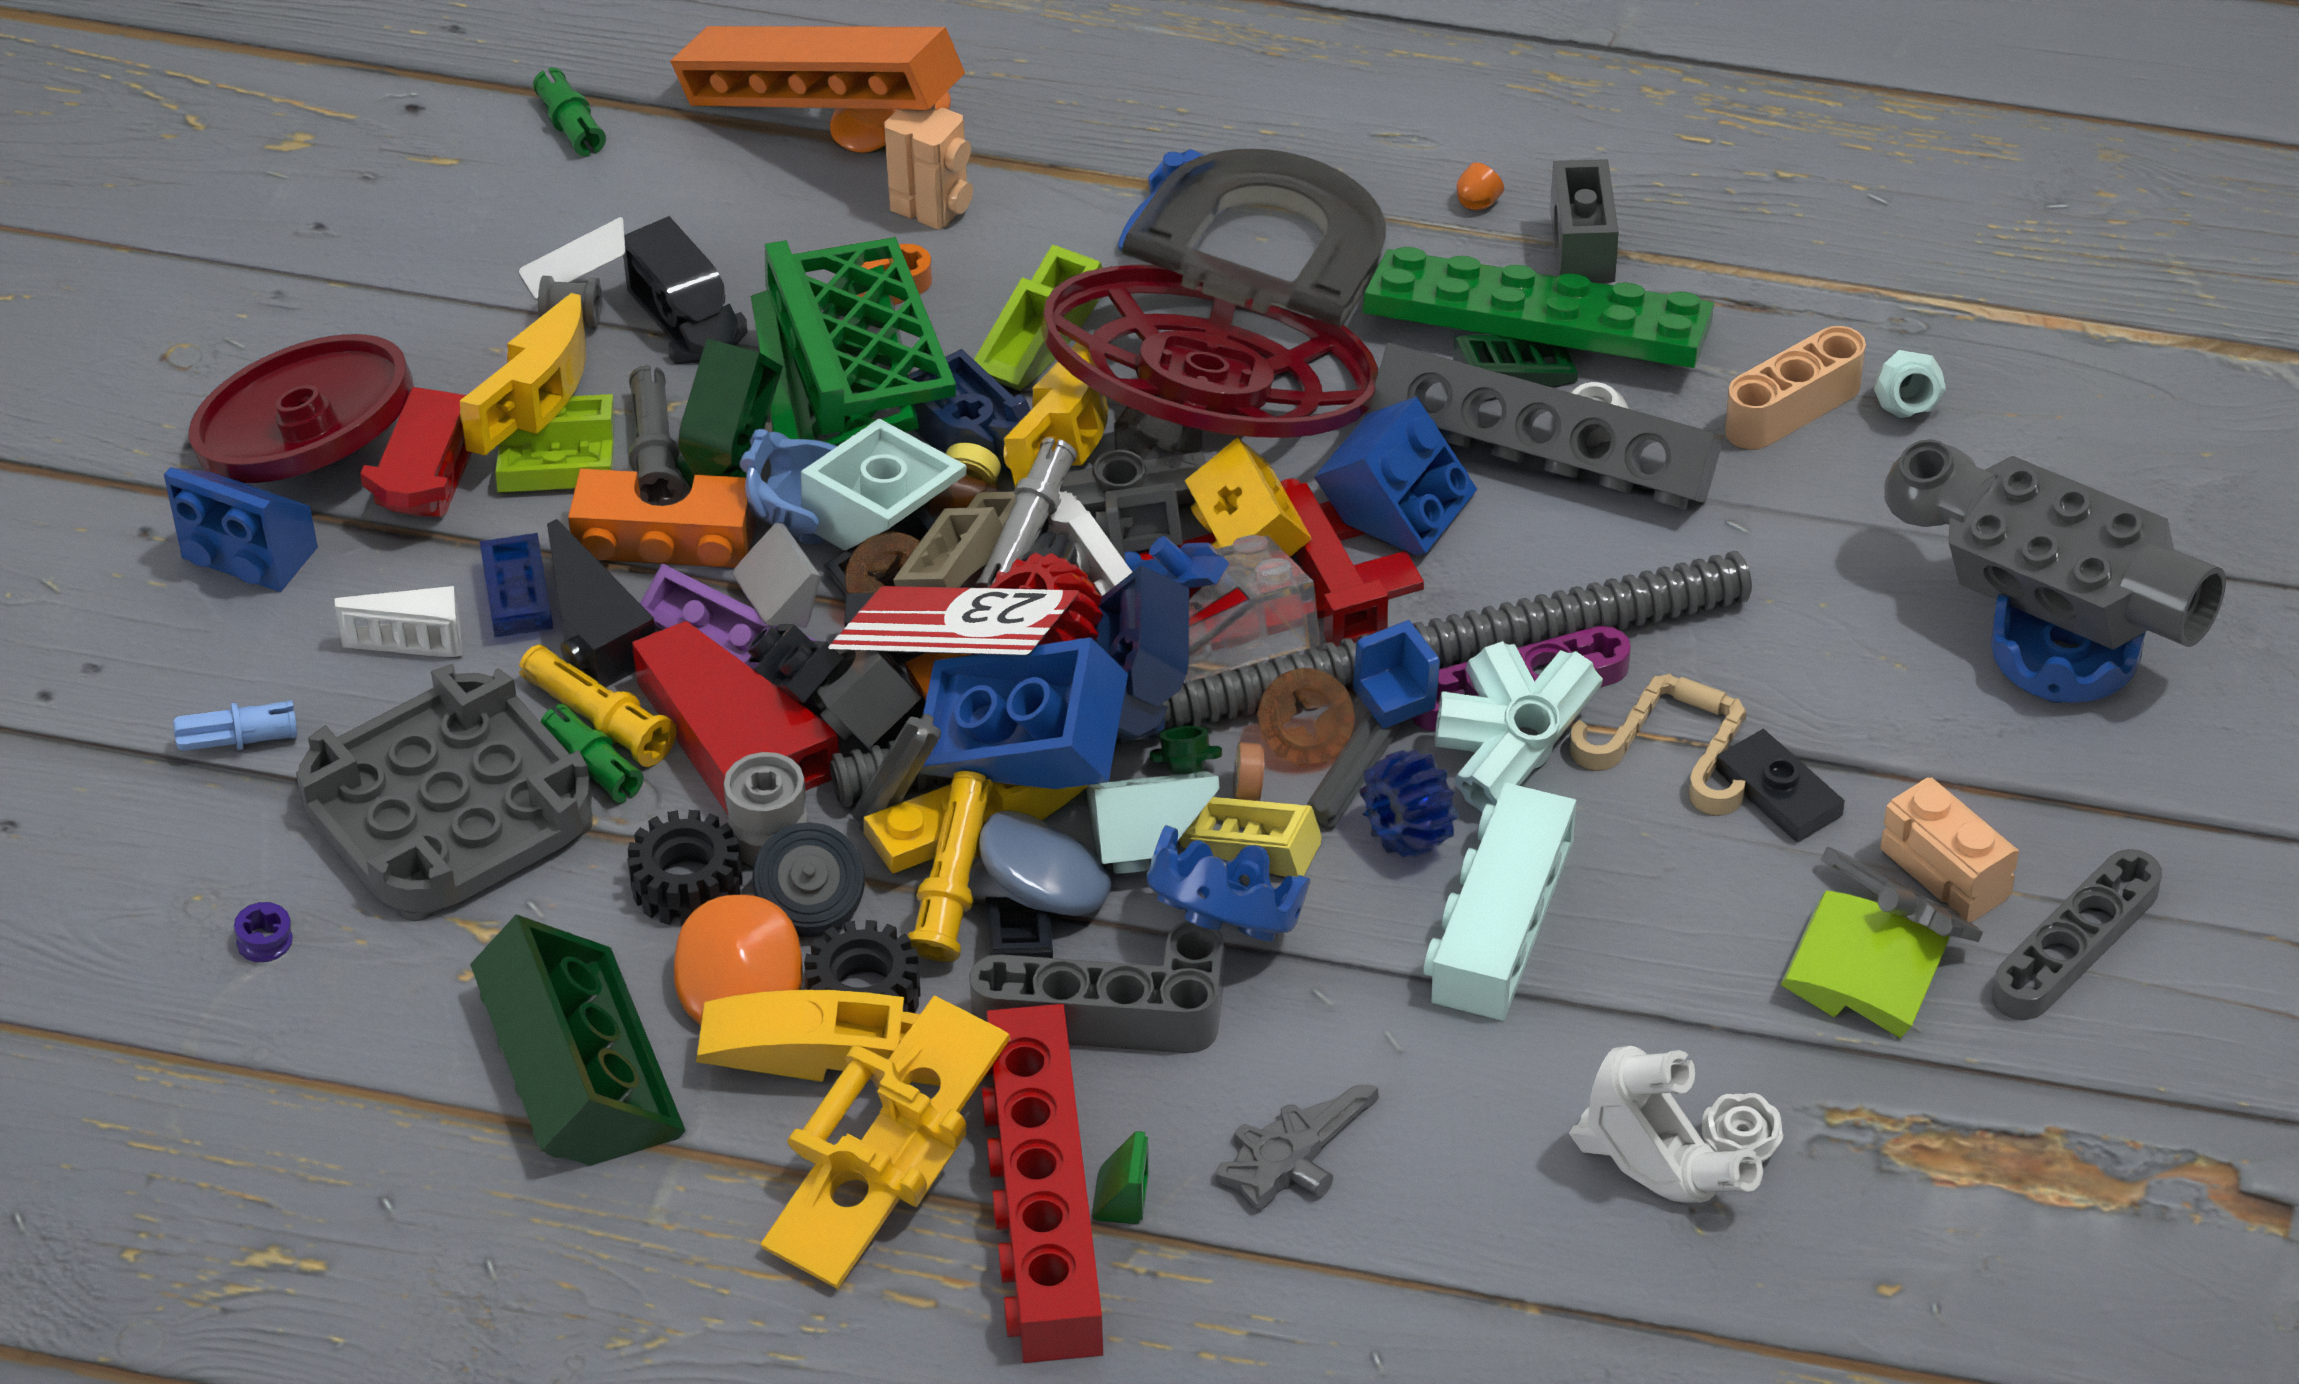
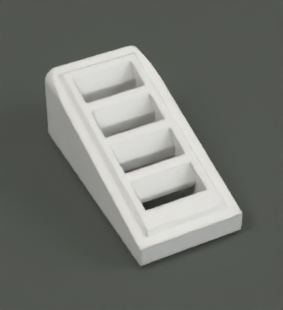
(420, 622)

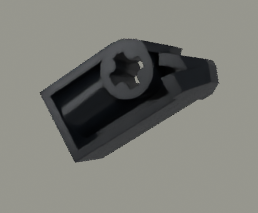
(679, 290)

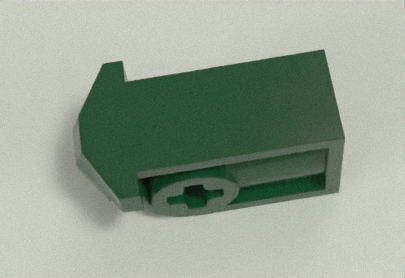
(725, 409)

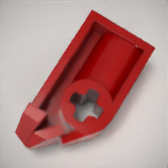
(421, 457)

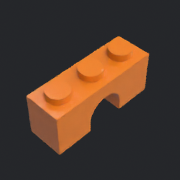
(703, 529)

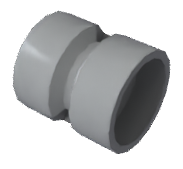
(762, 798)

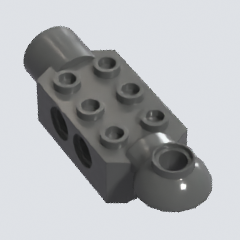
(2057, 547)

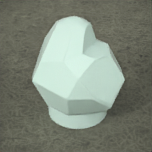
(1909, 384)

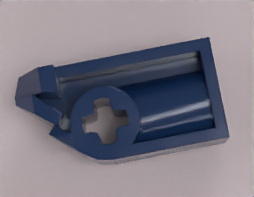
(977, 415)
(1149, 638)

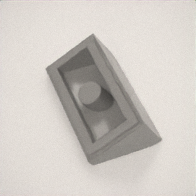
(779, 579)

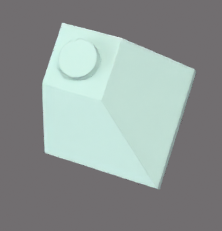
(874, 483)
(1133, 812)

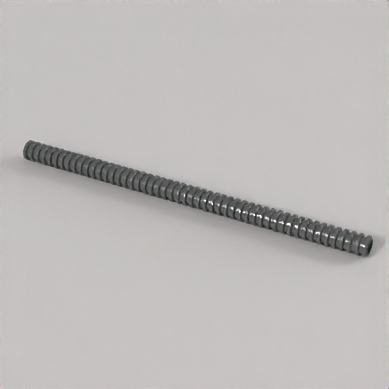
(1452, 641)

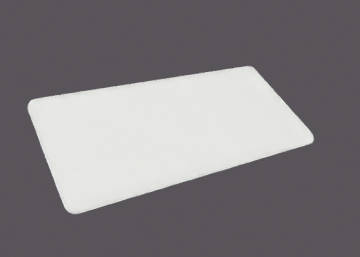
(577, 256)

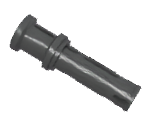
(653, 451)

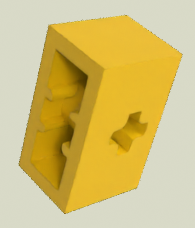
(1243, 497)

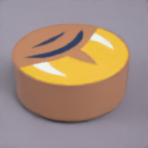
(1248, 771)

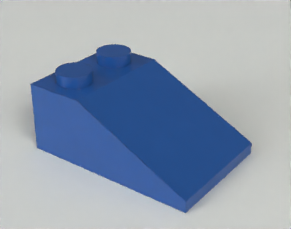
(1028, 717)

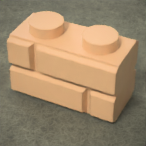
(927, 165)
(1949, 849)

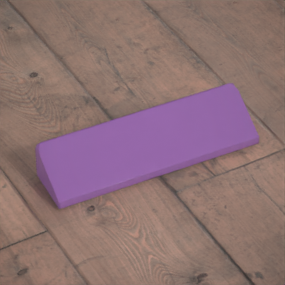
(726, 621)

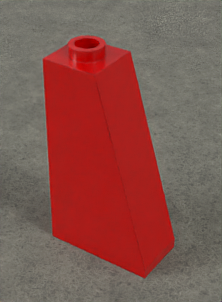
(727, 708)

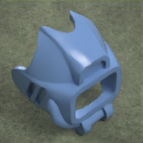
(781, 496)

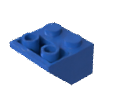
(1397, 478)
(239, 527)

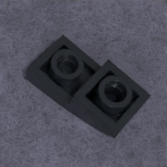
(791, 660)

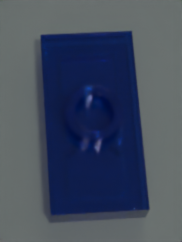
(516, 585)

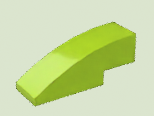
(1015, 345)

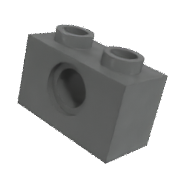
(1584, 219)
(865, 695)

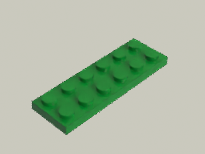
(1539, 306)

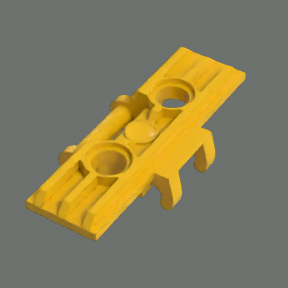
(900, 1149)

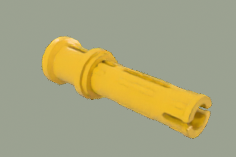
(611, 712)
(946, 891)

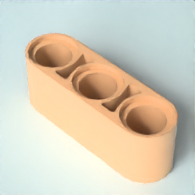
(1794, 387)

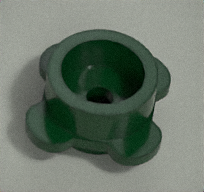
(1185, 749)

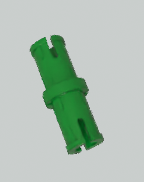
(569, 112)
(602, 760)

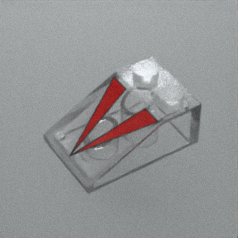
(1253, 612)

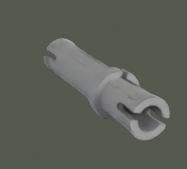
(1035, 500)

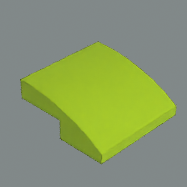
(551, 459)
(1864, 961)

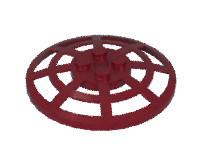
(1205, 364)

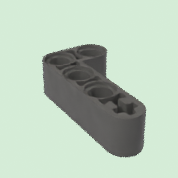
(1118, 1003)

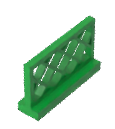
(806, 330)
(790, 406)

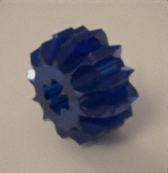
(1409, 803)

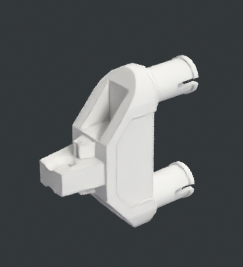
(1649, 1133)

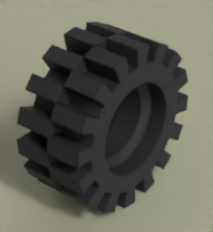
(679, 842)
(865, 952)

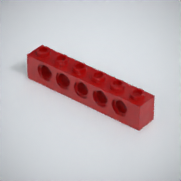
(1043, 1189)

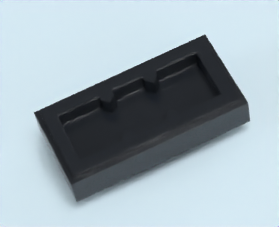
(1780, 785)

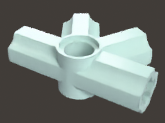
(1504, 704)

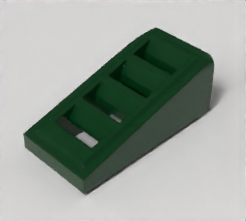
(1508, 358)

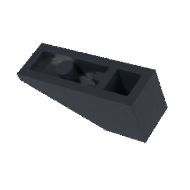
(595, 611)

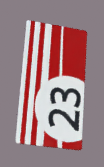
(954, 620)

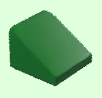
(1123, 1182)

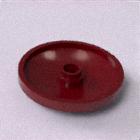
(301, 408)

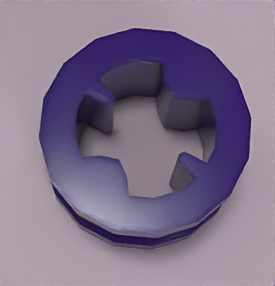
(270, 918)

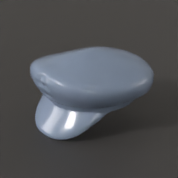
(1038, 866)

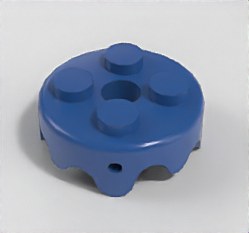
(2032, 661)
(1215, 890)

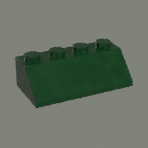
(574, 1044)

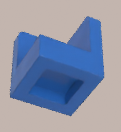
(1396, 674)

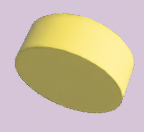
(979, 461)

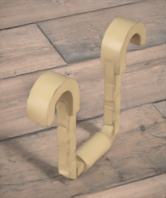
(1689, 692)

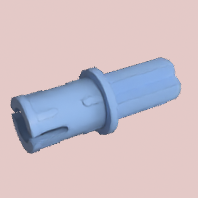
(235, 726)

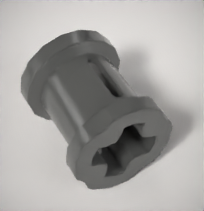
(553, 292)

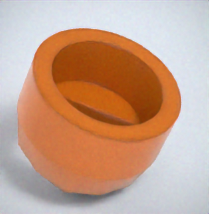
(1479, 187)

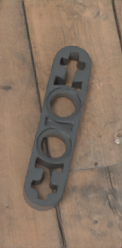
(2083, 937)

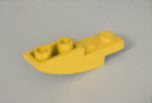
(534, 384)
(1061, 410)
(911, 830)
(801, 1031)

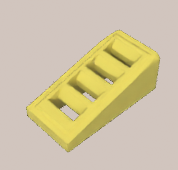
(1290, 831)

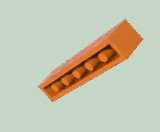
(818, 67)

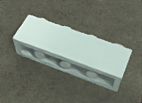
(1501, 901)

